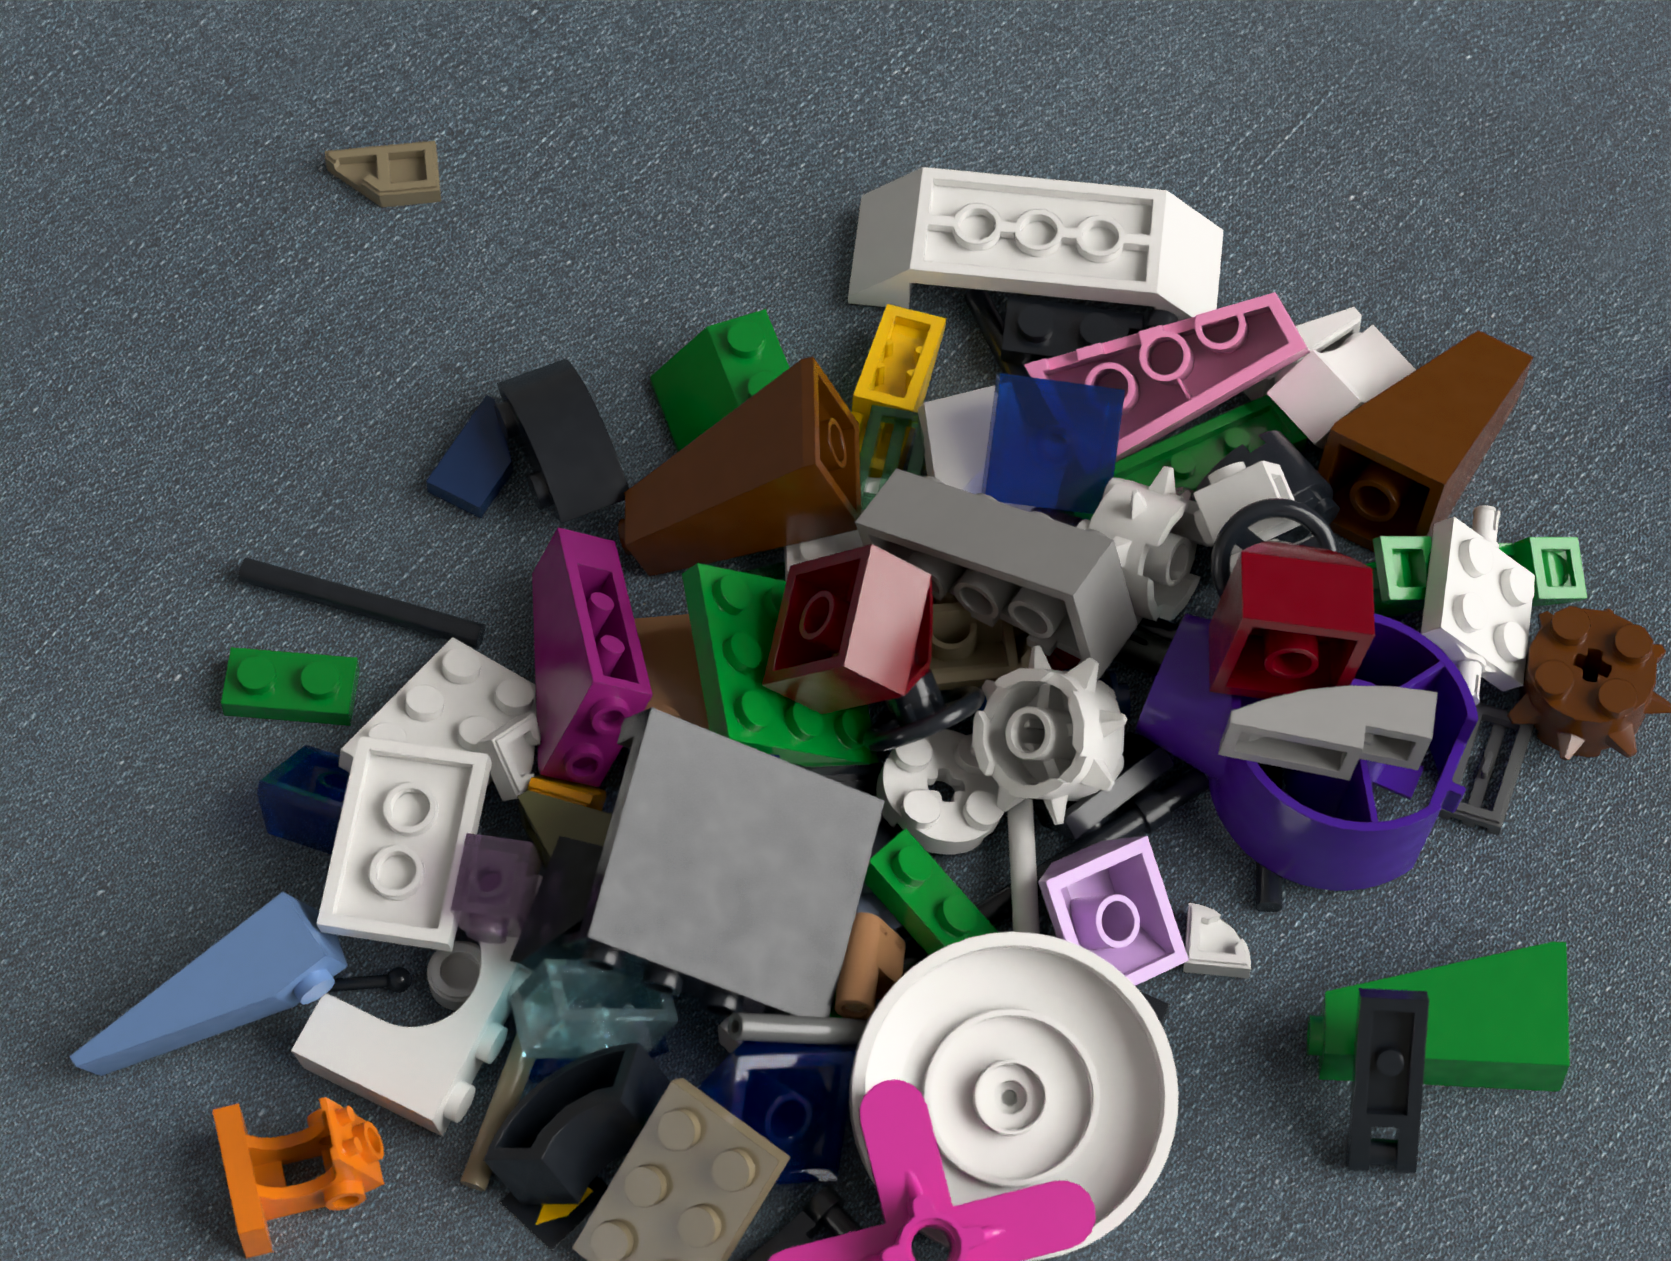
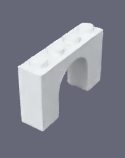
(420, 1069)

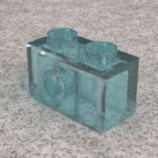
(580, 1010)

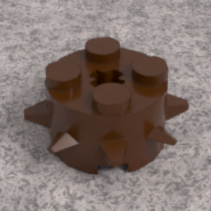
(1589, 682)

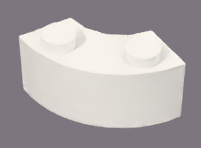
(1336, 382)

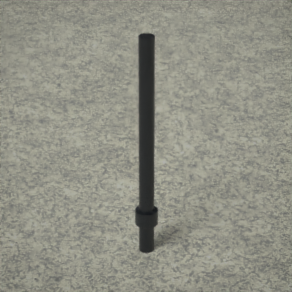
(1145, 813)

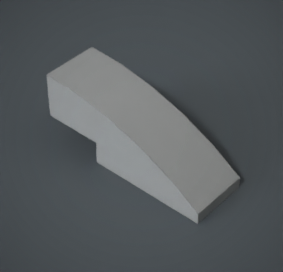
(1334, 728)

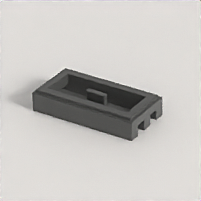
(1472, 813)

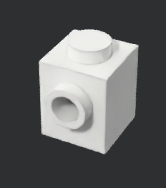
(1236, 488)

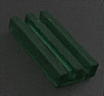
(901, 420)

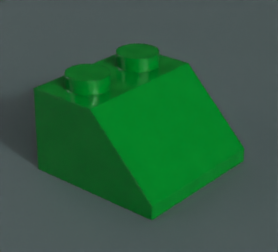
(717, 374)

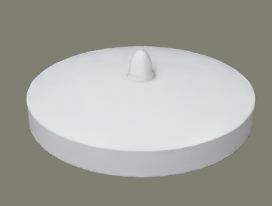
(1029, 1071)

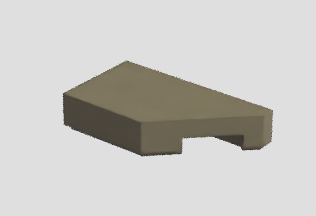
(390, 172)

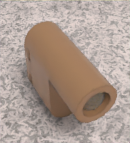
(869, 967)

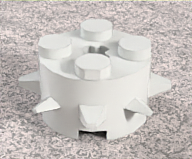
(1153, 542)
(1049, 734)

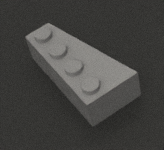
(1007, 564)

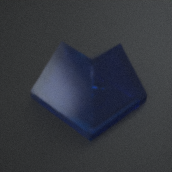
(792, 1098)

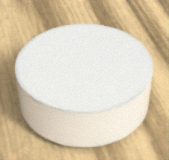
(454, 974)

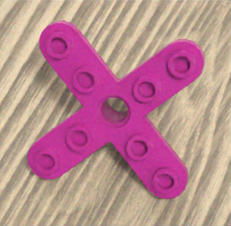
(917, 1197)

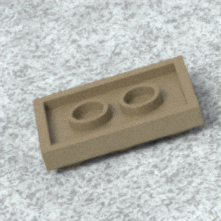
(683, 1185)

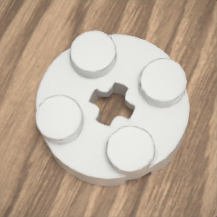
(934, 823)

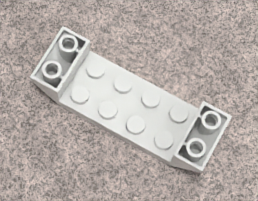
(1034, 241)

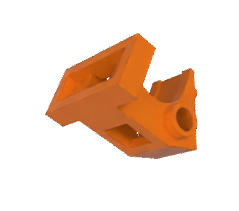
(257, 1177)

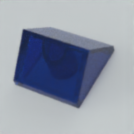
(305, 798)

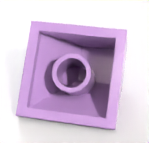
(1115, 907)

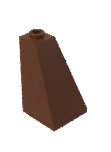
(1420, 441)
(752, 482)

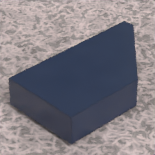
(474, 464)

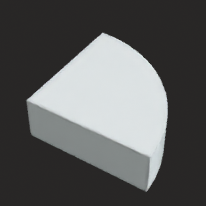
(512, 754)
(1214, 945)

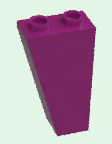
(585, 657)

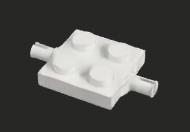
(1478, 602)

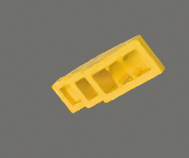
(897, 373)

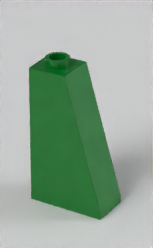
(1488, 1026)

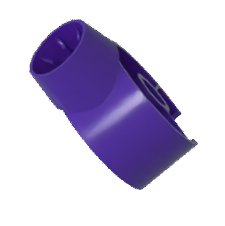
(1330, 825)

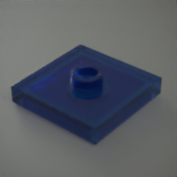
(1051, 443)

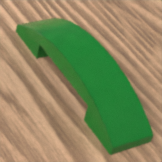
(1554, 561)

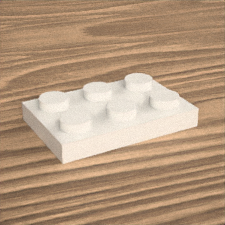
(450, 703)
(402, 842)

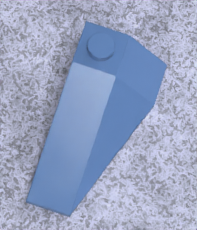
(247, 975)

